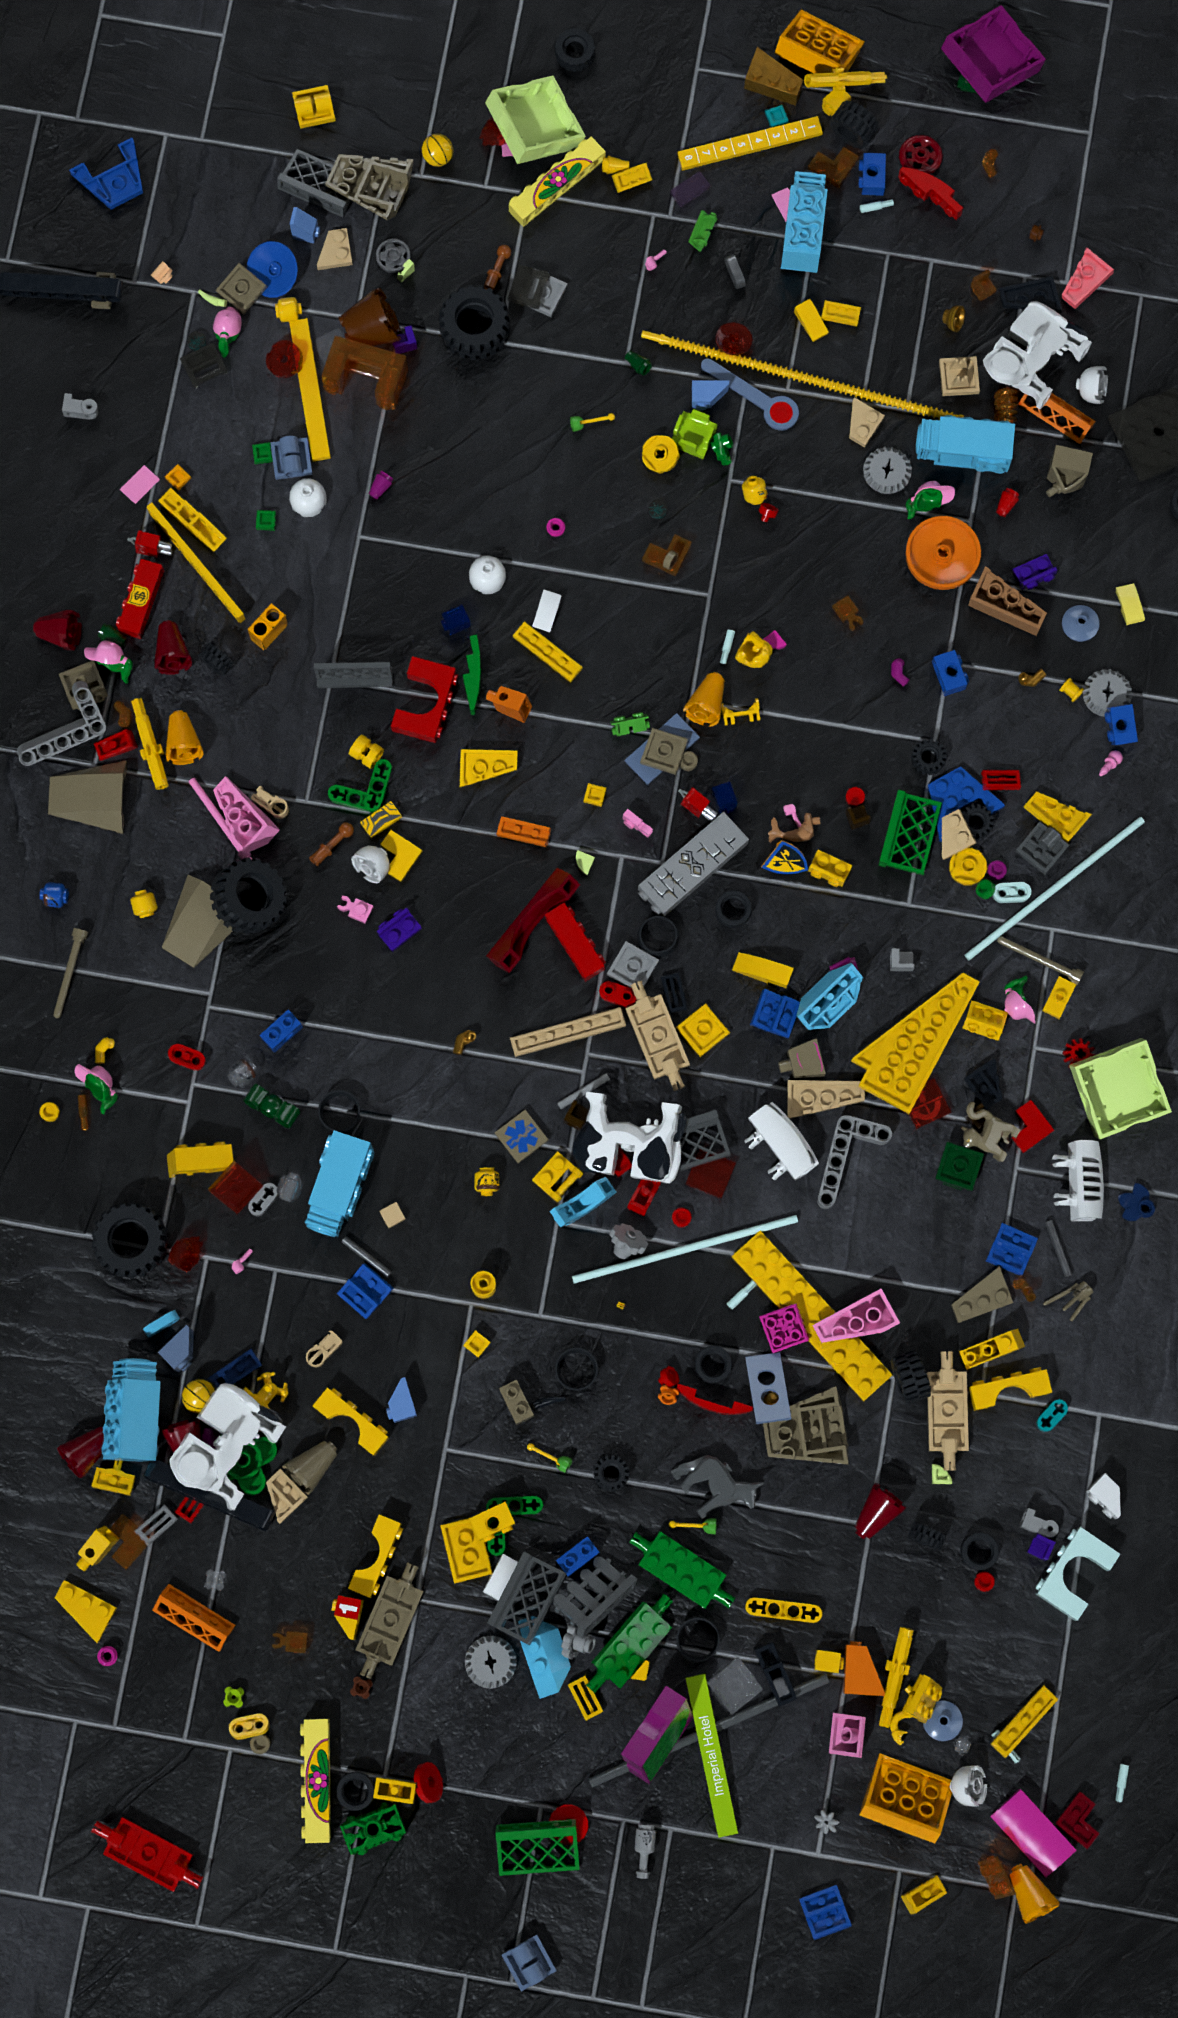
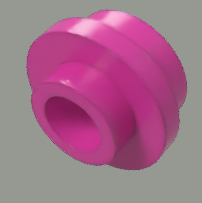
(555, 522)
(101, 1658)

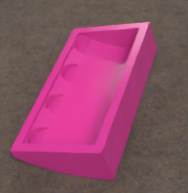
(1033, 1833)

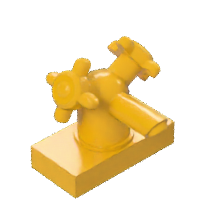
(268, 1391)

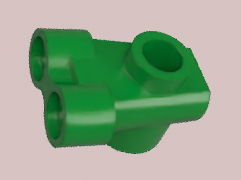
(720, 447)

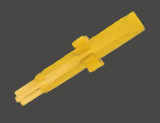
(839, 79)
(151, 750)
(897, 1669)

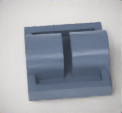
(291, 457)
(529, 1962)

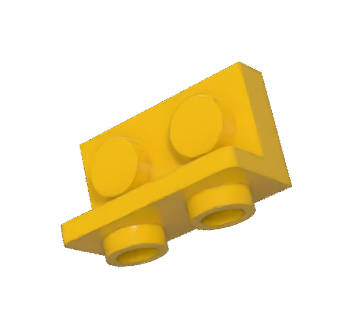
(829, 868)
(985, 1020)

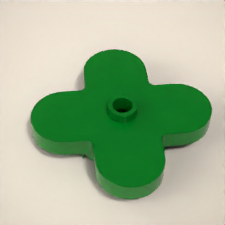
(250, 1475)

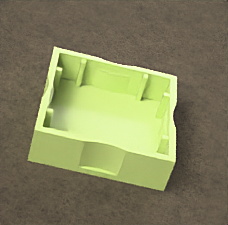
(535, 119)
(1120, 1088)

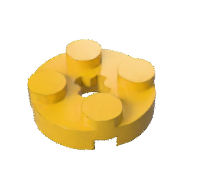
(670, 457)

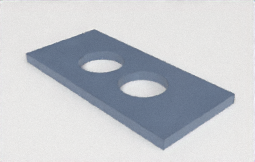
(675, 726)
(768, 1413)

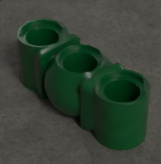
(271, 1106)

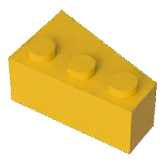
(199, 1158)

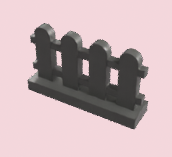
(590, 1604)

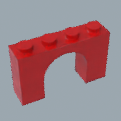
(427, 725)

